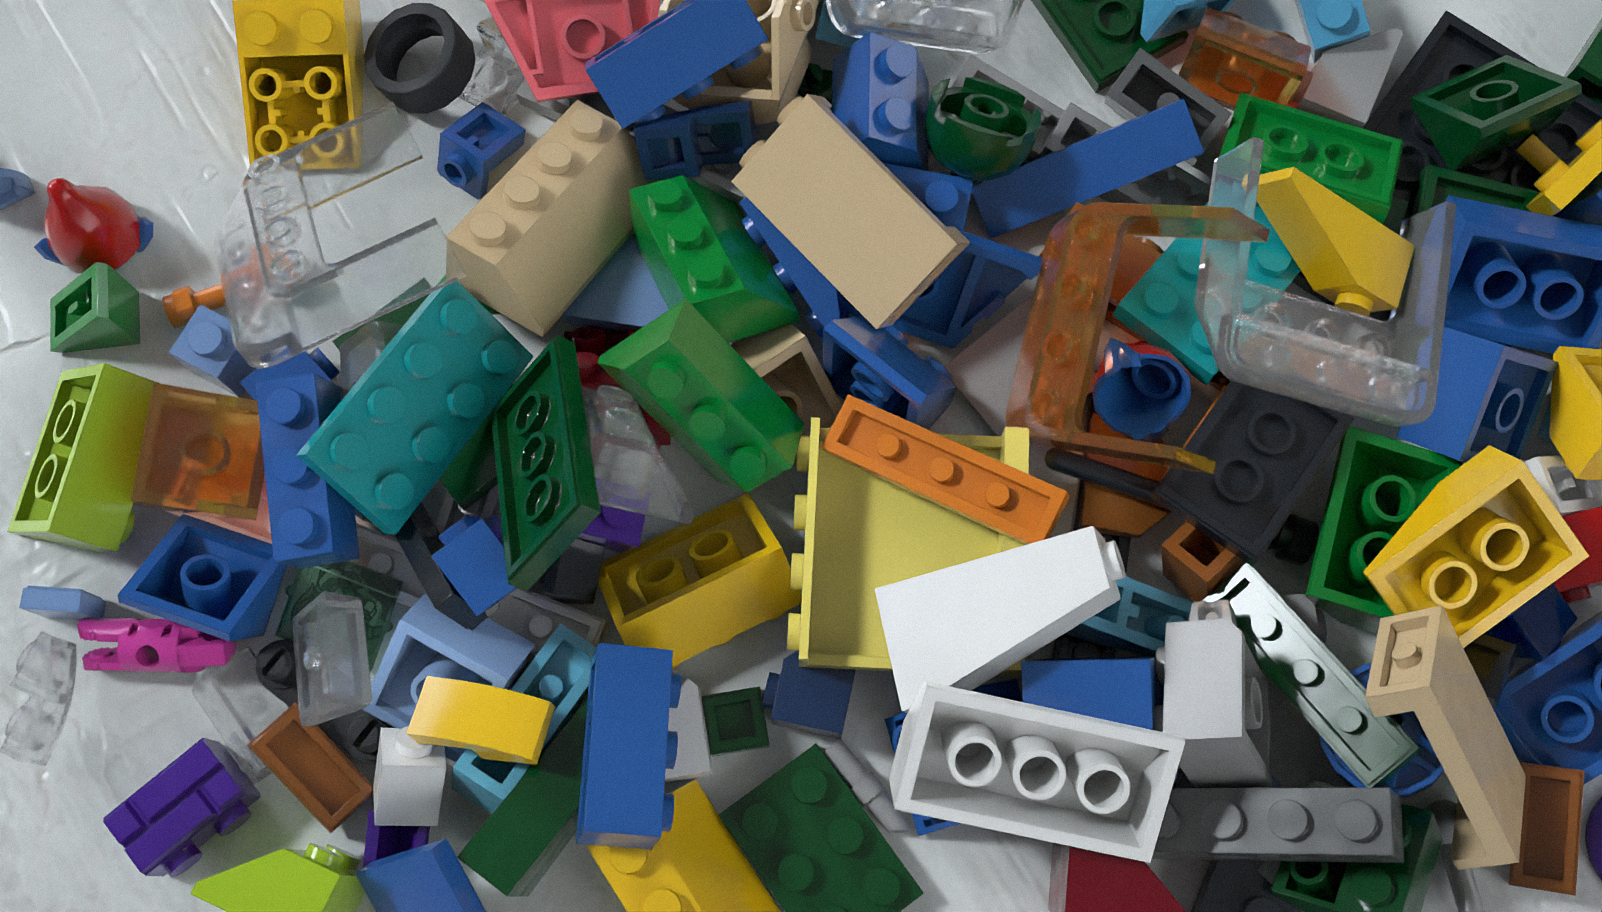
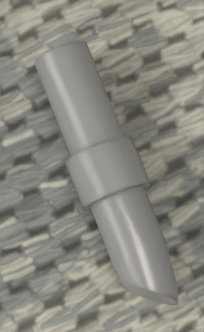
(866, 788)

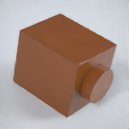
(1196, 562)

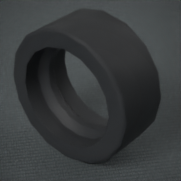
(397, 35)

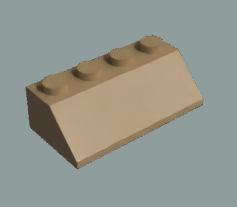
(551, 219)

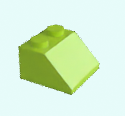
(287, 882)

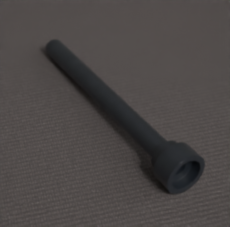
(1292, 543)

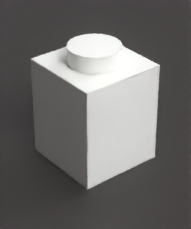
(407, 780)

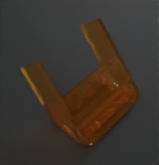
(1070, 316)

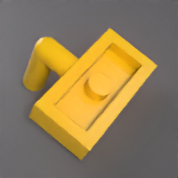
(1560, 181)

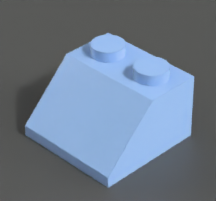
(439, 647)

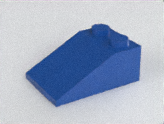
(884, 371)
(1556, 704)

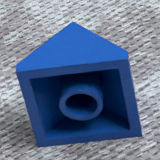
(208, 580)

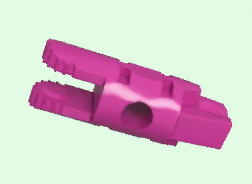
(151, 646)

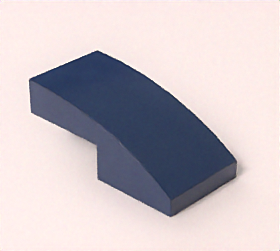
(695, 138)

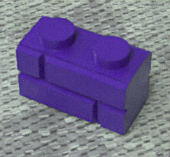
(183, 809)

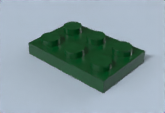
(818, 842)

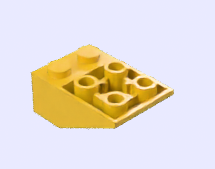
(297, 69)

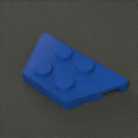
(965, 291)

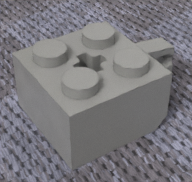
(1215, 700)

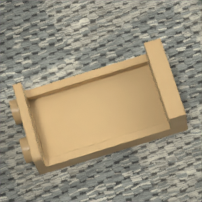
(847, 211)
(1426, 671)

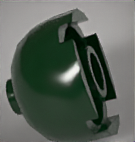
(979, 128)

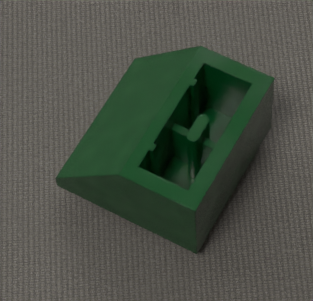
(1366, 885)

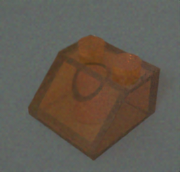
(1243, 58)
(200, 454)

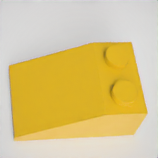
(1477, 546)

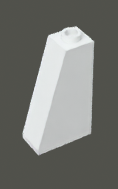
(994, 610)

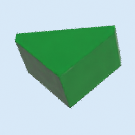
(95, 312)

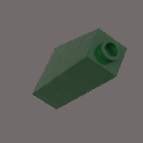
(534, 818)

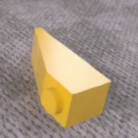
(1335, 243)

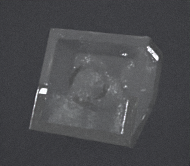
(630, 460)

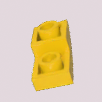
(481, 718)

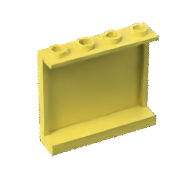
(871, 536)

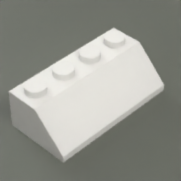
(1034, 771)

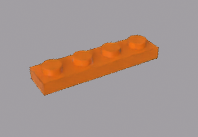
(945, 472)

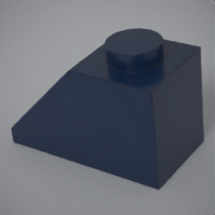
(809, 697)

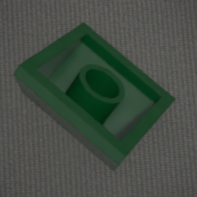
(1492, 108)

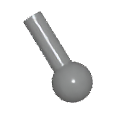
(1461, 881)

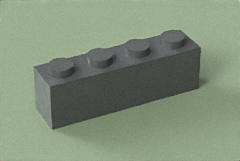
(1282, 825)

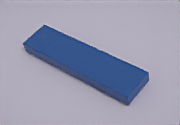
(1088, 168)

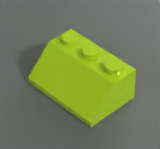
(86, 461)

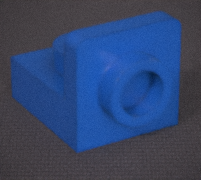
(476, 147)

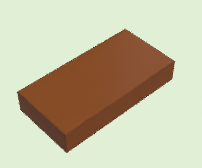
(312, 768)
(1549, 829)

